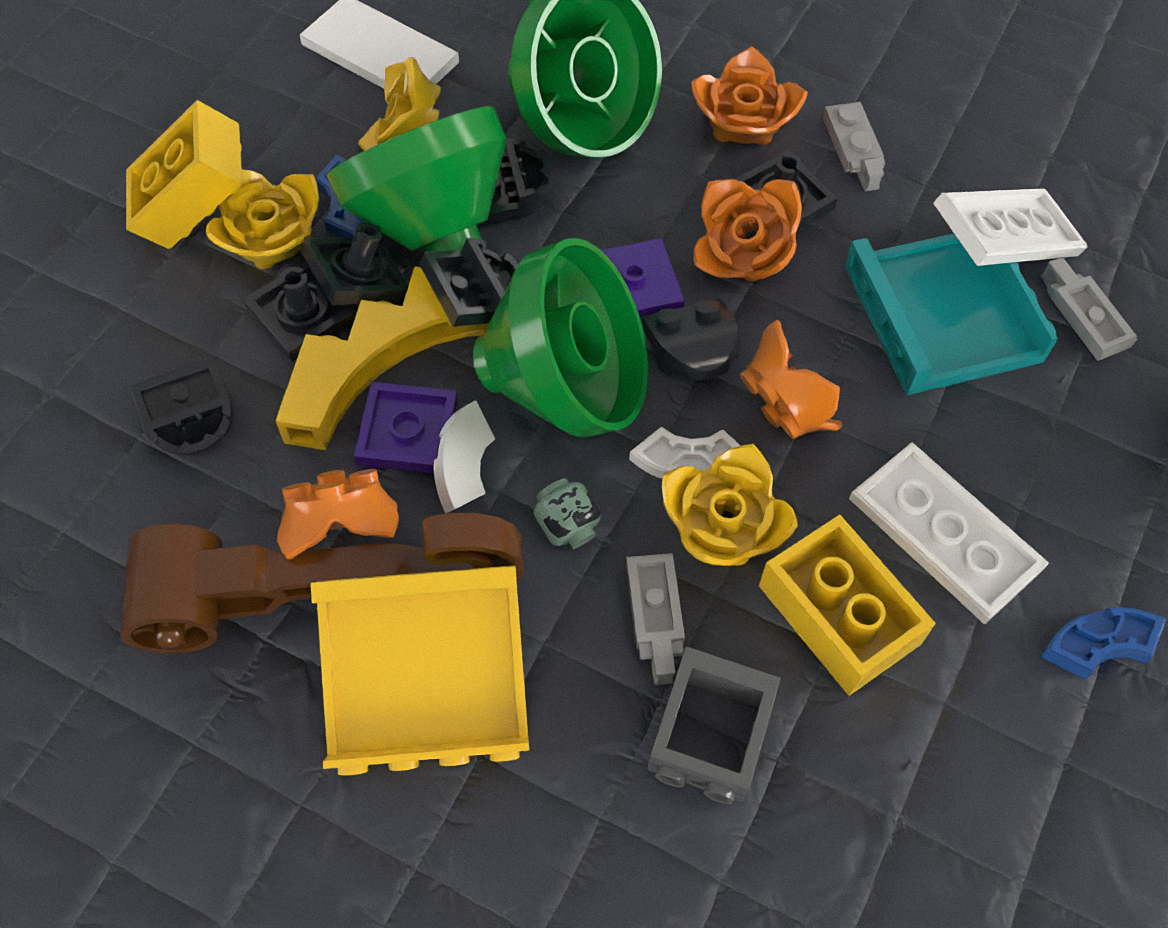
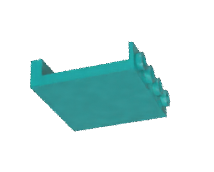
(945, 314)

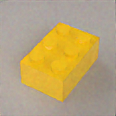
(183, 176)
(845, 604)

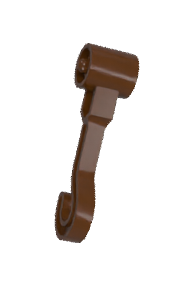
(186, 581)

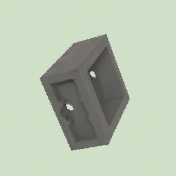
(730, 681)

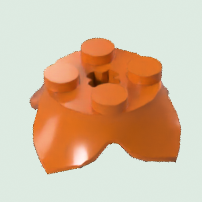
(746, 100)
(732, 211)
(793, 397)
(333, 504)

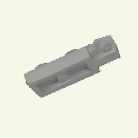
(855, 143)
(1087, 310)
(656, 612)

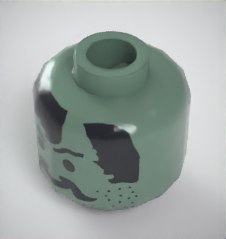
(567, 513)

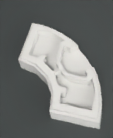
(667, 451)
(459, 457)

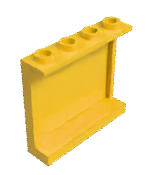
(421, 668)

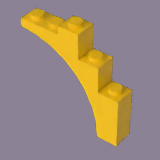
(336, 371)

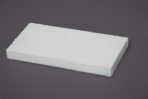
(370, 41)
(1009, 225)
(948, 532)

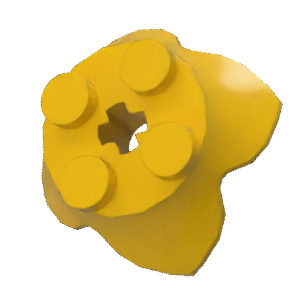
(409, 103)
(266, 220)
(734, 483)

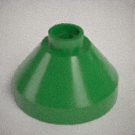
(586, 74)
(428, 182)
(567, 341)

